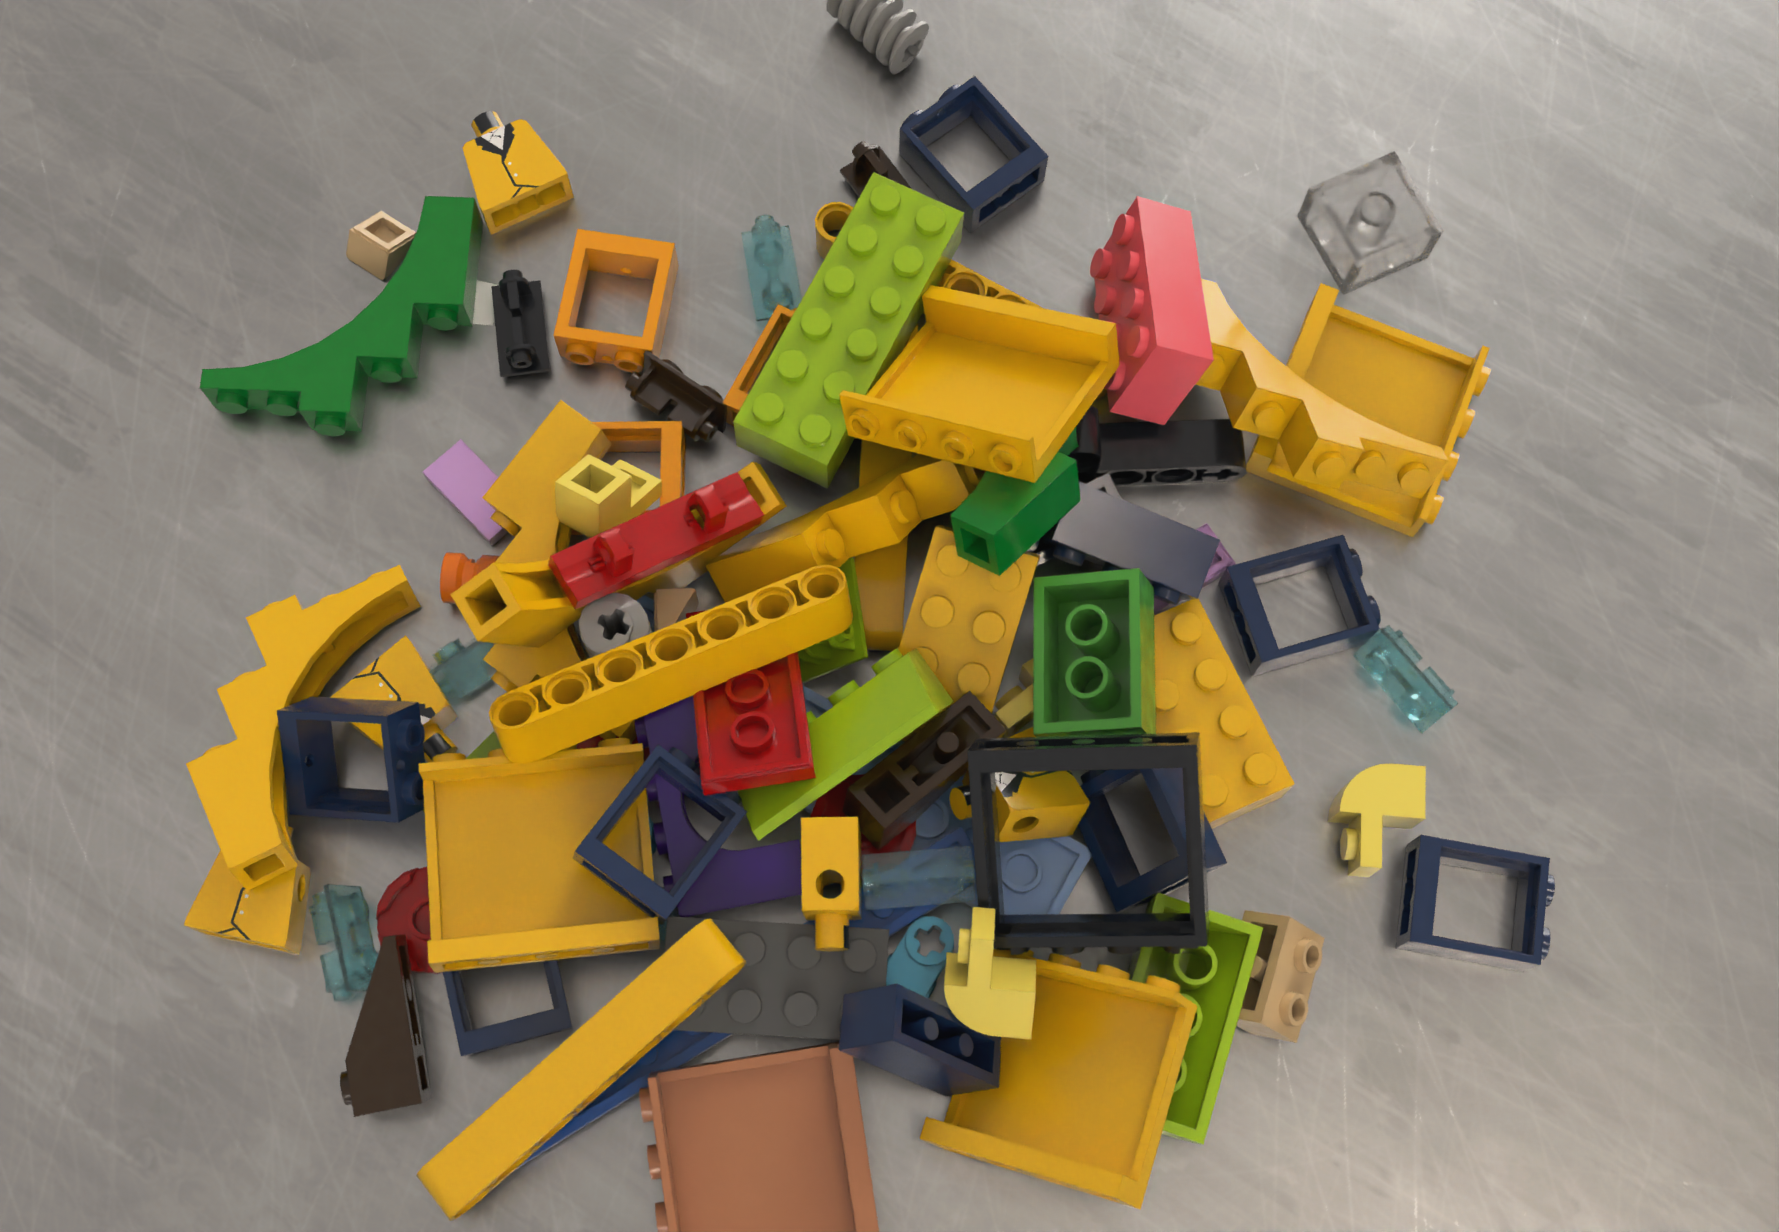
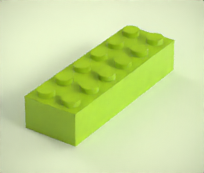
(848, 327)

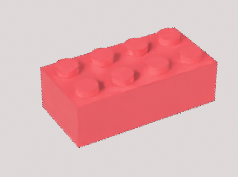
(1155, 296)

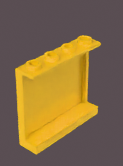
(1391, 381)
(987, 384)
(505, 860)
(1087, 1088)

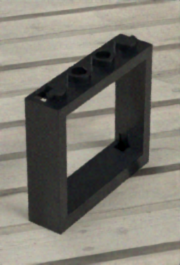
(1073, 932)

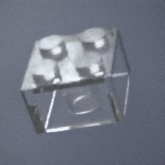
(1369, 222)

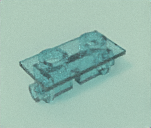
(771, 267)
(461, 666)
(1393, 666)
(918, 878)
(342, 917)

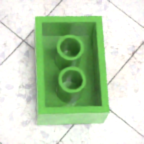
(1094, 654)

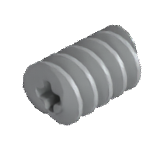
(882, 29)
(612, 623)

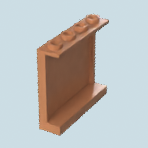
(761, 1144)

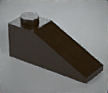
(919, 771)
(387, 1047)

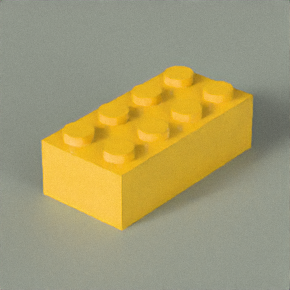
(966, 619)
(1205, 695)

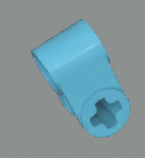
(911, 968)

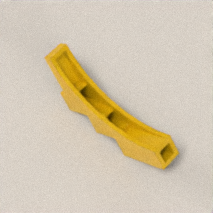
(1317, 435)
(527, 505)
(847, 527)
(528, 606)
(302, 649)

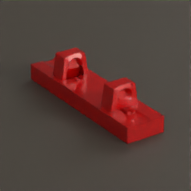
(654, 540)

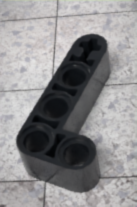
(1159, 453)

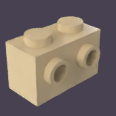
(1280, 977)

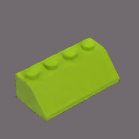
(852, 734)
(1216, 982)

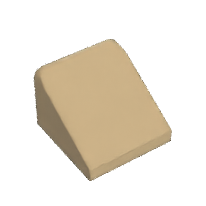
(379, 244)
(672, 605)

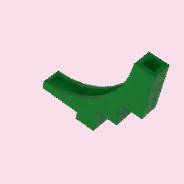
(381, 342)
(1012, 514)

